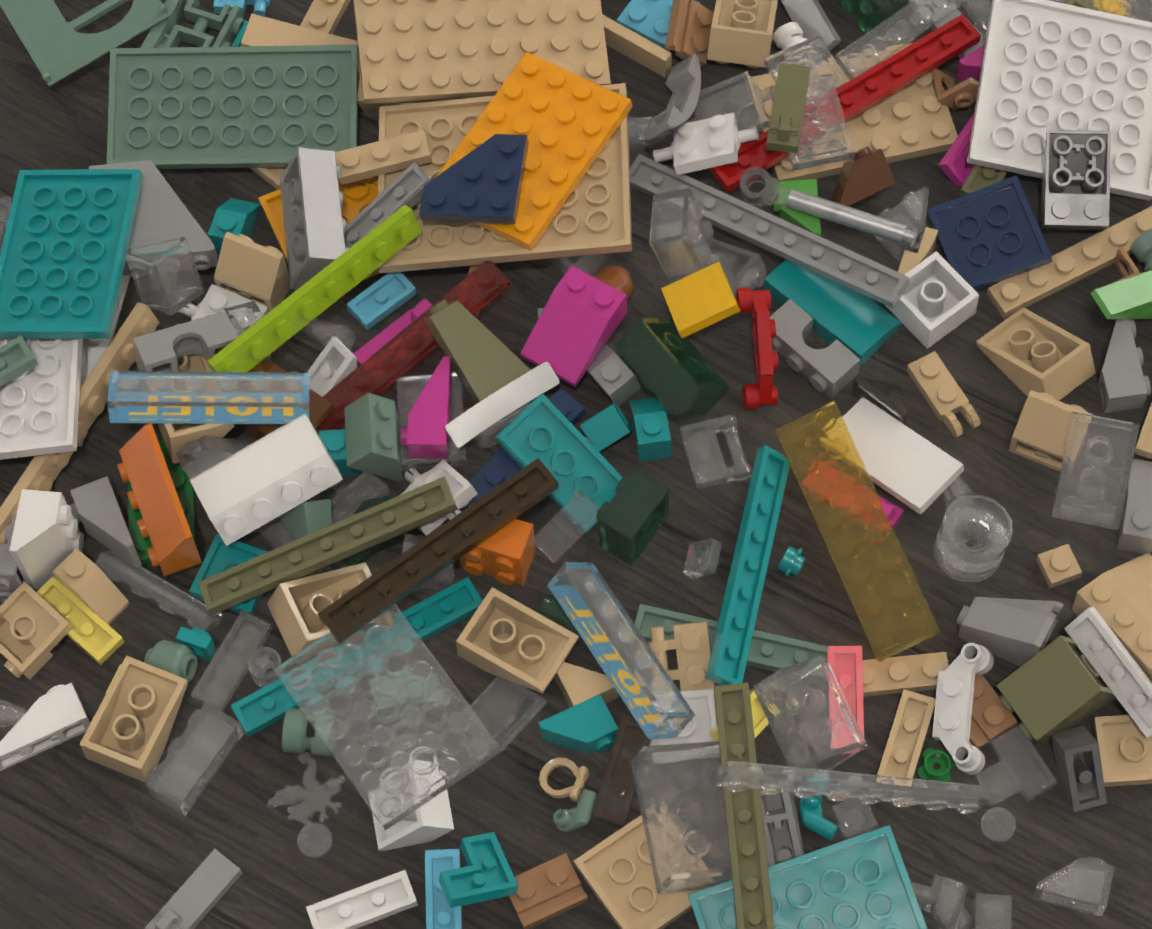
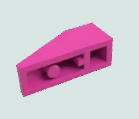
(427, 420)

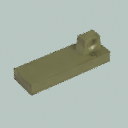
(788, 108)

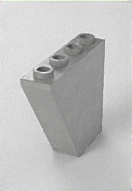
(163, 216)

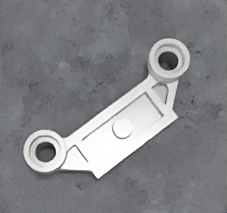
(955, 704)

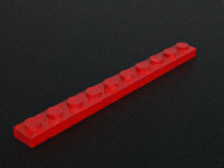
(866, 90)

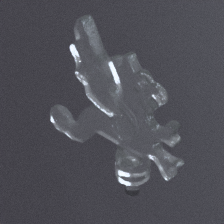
(313, 796)

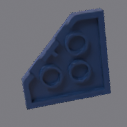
(480, 185)

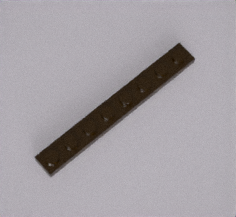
(438, 550)

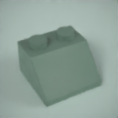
(373, 437)

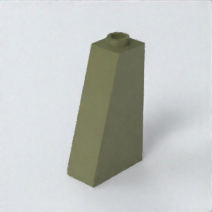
(474, 351)

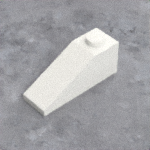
(46, 724)

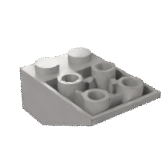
(1076, 180)

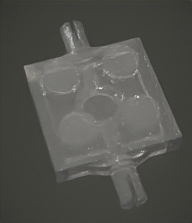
(736, 96)

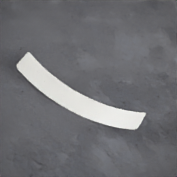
(501, 403)

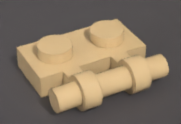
(692, 653)

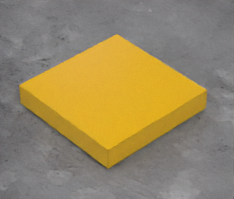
(700, 299)

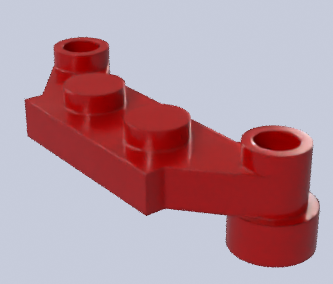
(766, 361)

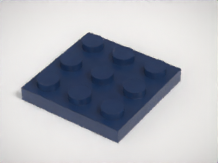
(990, 234)

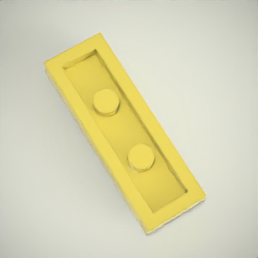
(88, 628)

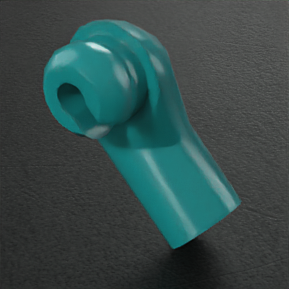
(813, 818)

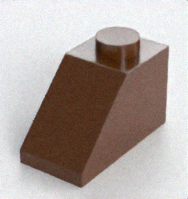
(862, 176)

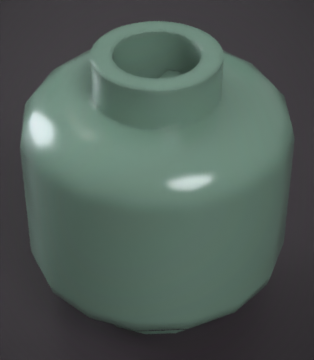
(173, 658)

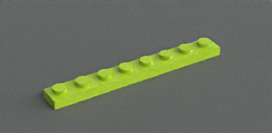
(318, 293)

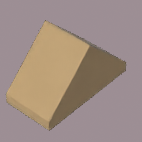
(582, 684)

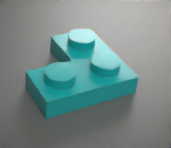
(484, 878)

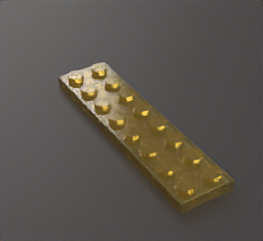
(857, 532)

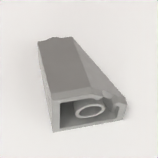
(1009, 626)

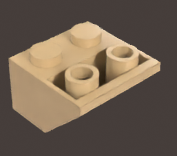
(252, 270)
(1043, 429)

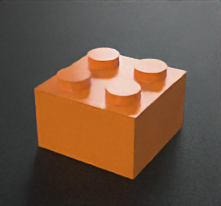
(504, 554)

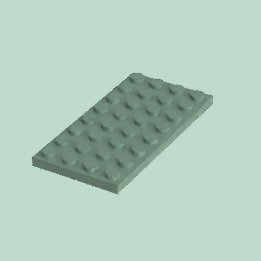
(230, 104)

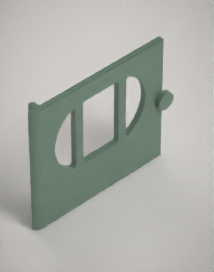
(62, 50)

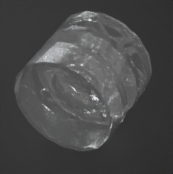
(975, 522)

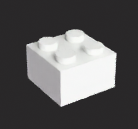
(935, 300)

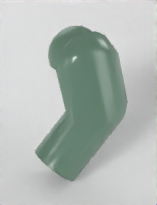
(576, 817)

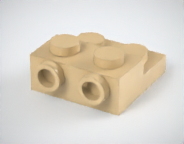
(29, 631)

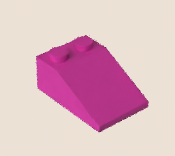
(575, 325)

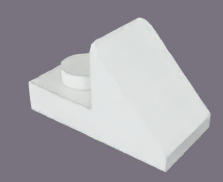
(331, 367)

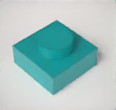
(199, 642)

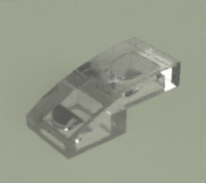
(567, 526)

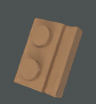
(689, 30)
(989, 715)
(547, 892)

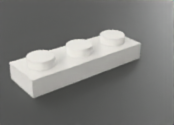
(364, 904)

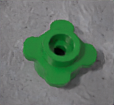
(934, 757)

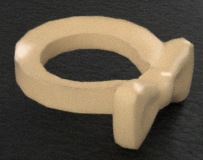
(573, 791)

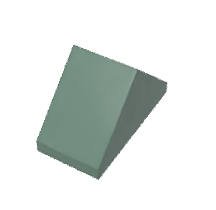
(308, 517)

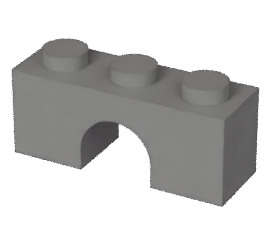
(200, 337)
(826, 368)

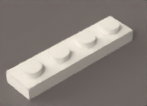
(1114, 666)

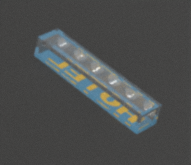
(208, 397)
(621, 650)

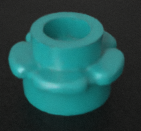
(791, 562)

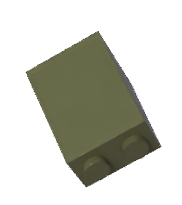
(1054, 690)

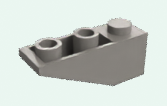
(1121, 377)

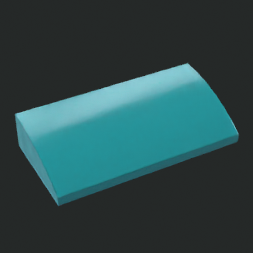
(834, 308)

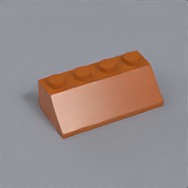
(158, 503)

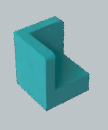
(606, 426)

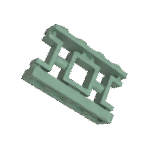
(170, 33)

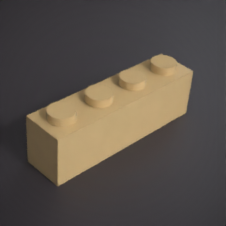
(272, 32)

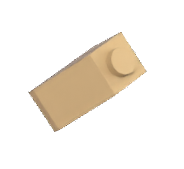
(91, 586)

